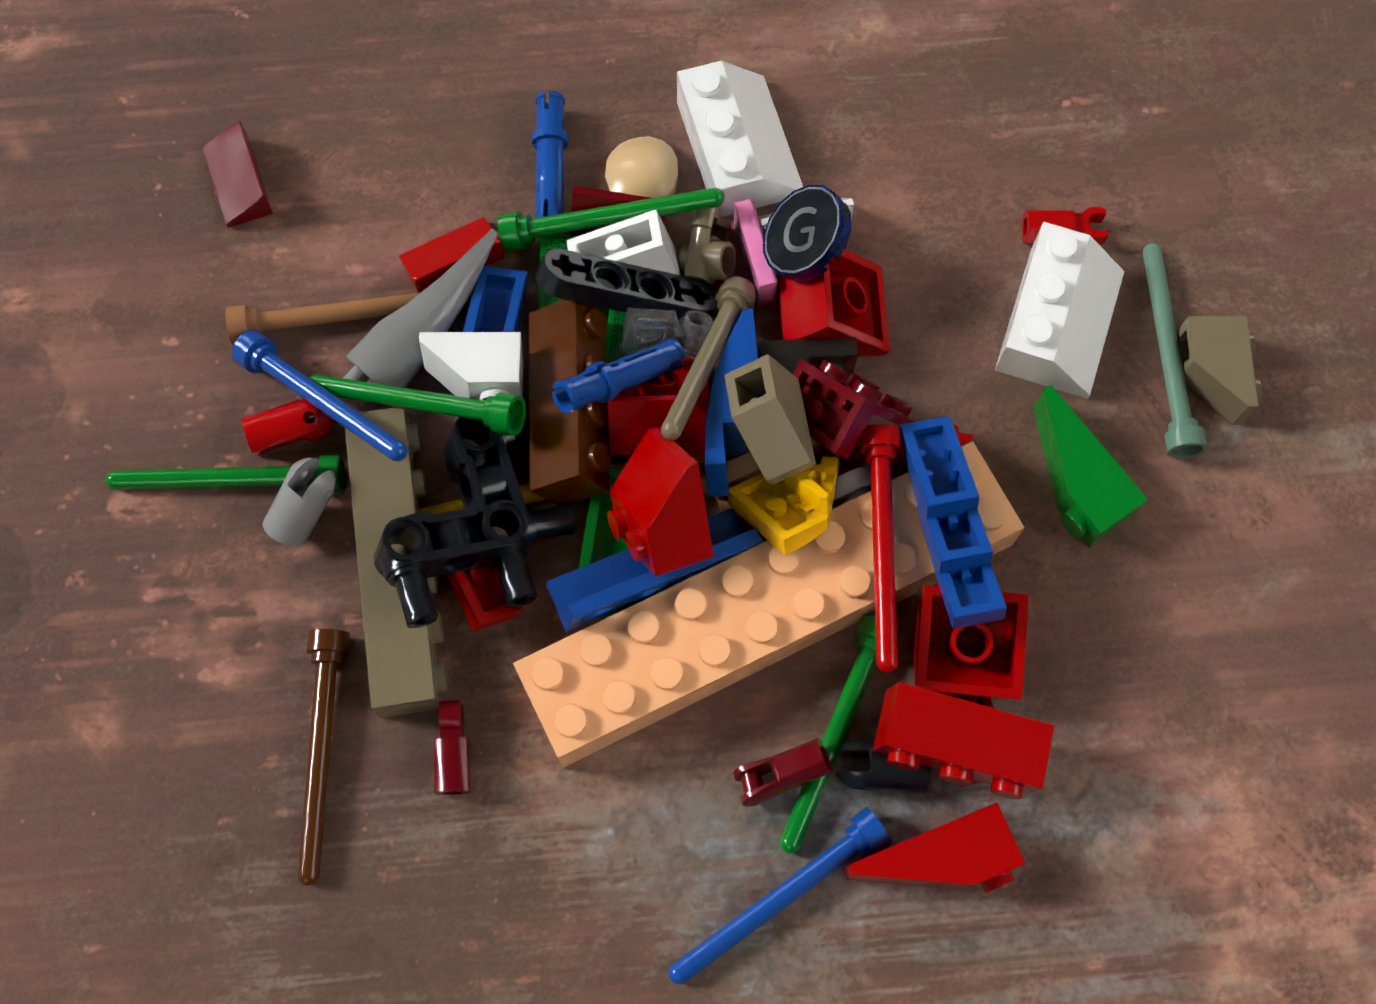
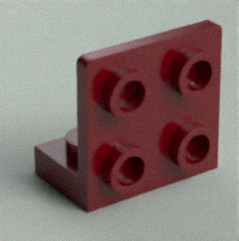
(842, 408)

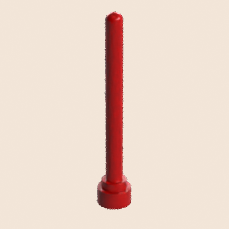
(880, 446)

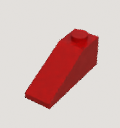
(950, 856)

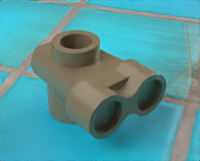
(709, 252)

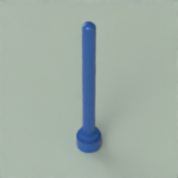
(259, 355)
(862, 836)

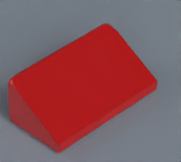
(435, 257)

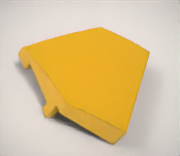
(790, 510)

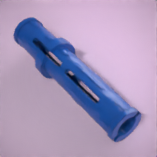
(550, 142)
(604, 381)

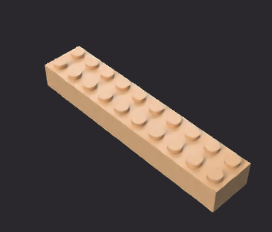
(733, 621)

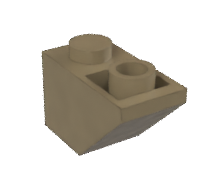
(1219, 364)
(771, 417)

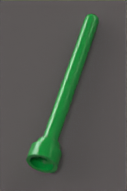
(520, 230)
(502, 412)
(220, 476)
(835, 733)

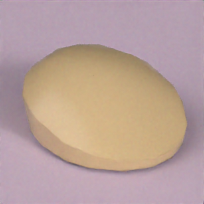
(642, 168)

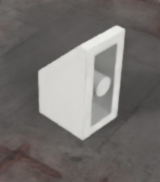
(633, 241)
(474, 362)

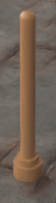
(242, 319)

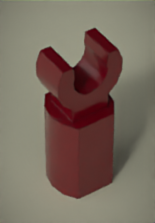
(451, 751)

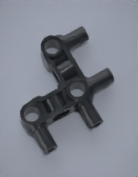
(465, 537)

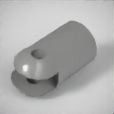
(297, 505)

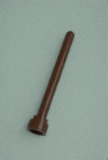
(327, 653)

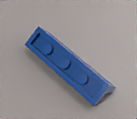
(622, 582)

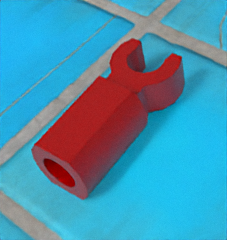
(1068, 219)

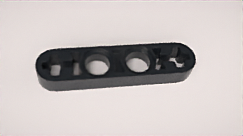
(575, 275)

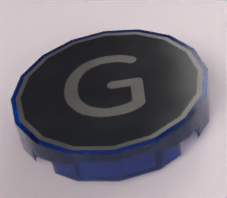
(806, 233)

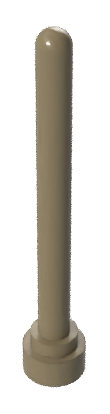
(733, 297)

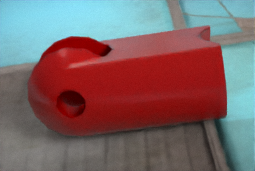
(285, 426)

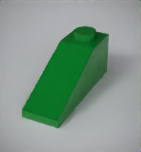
(1084, 477)

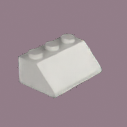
(736, 134)
(1061, 312)

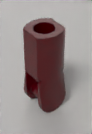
(789, 770)

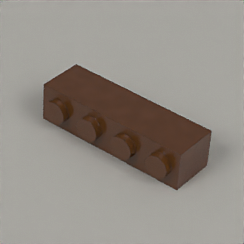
(571, 448)

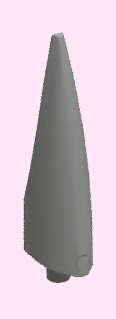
(392, 347)

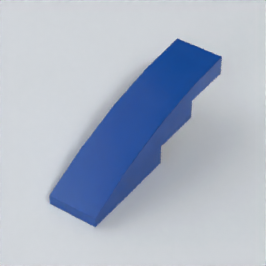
(721, 433)
(951, 522)

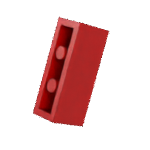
(963, 740)

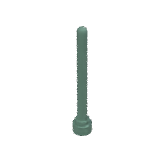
(1184, 434)

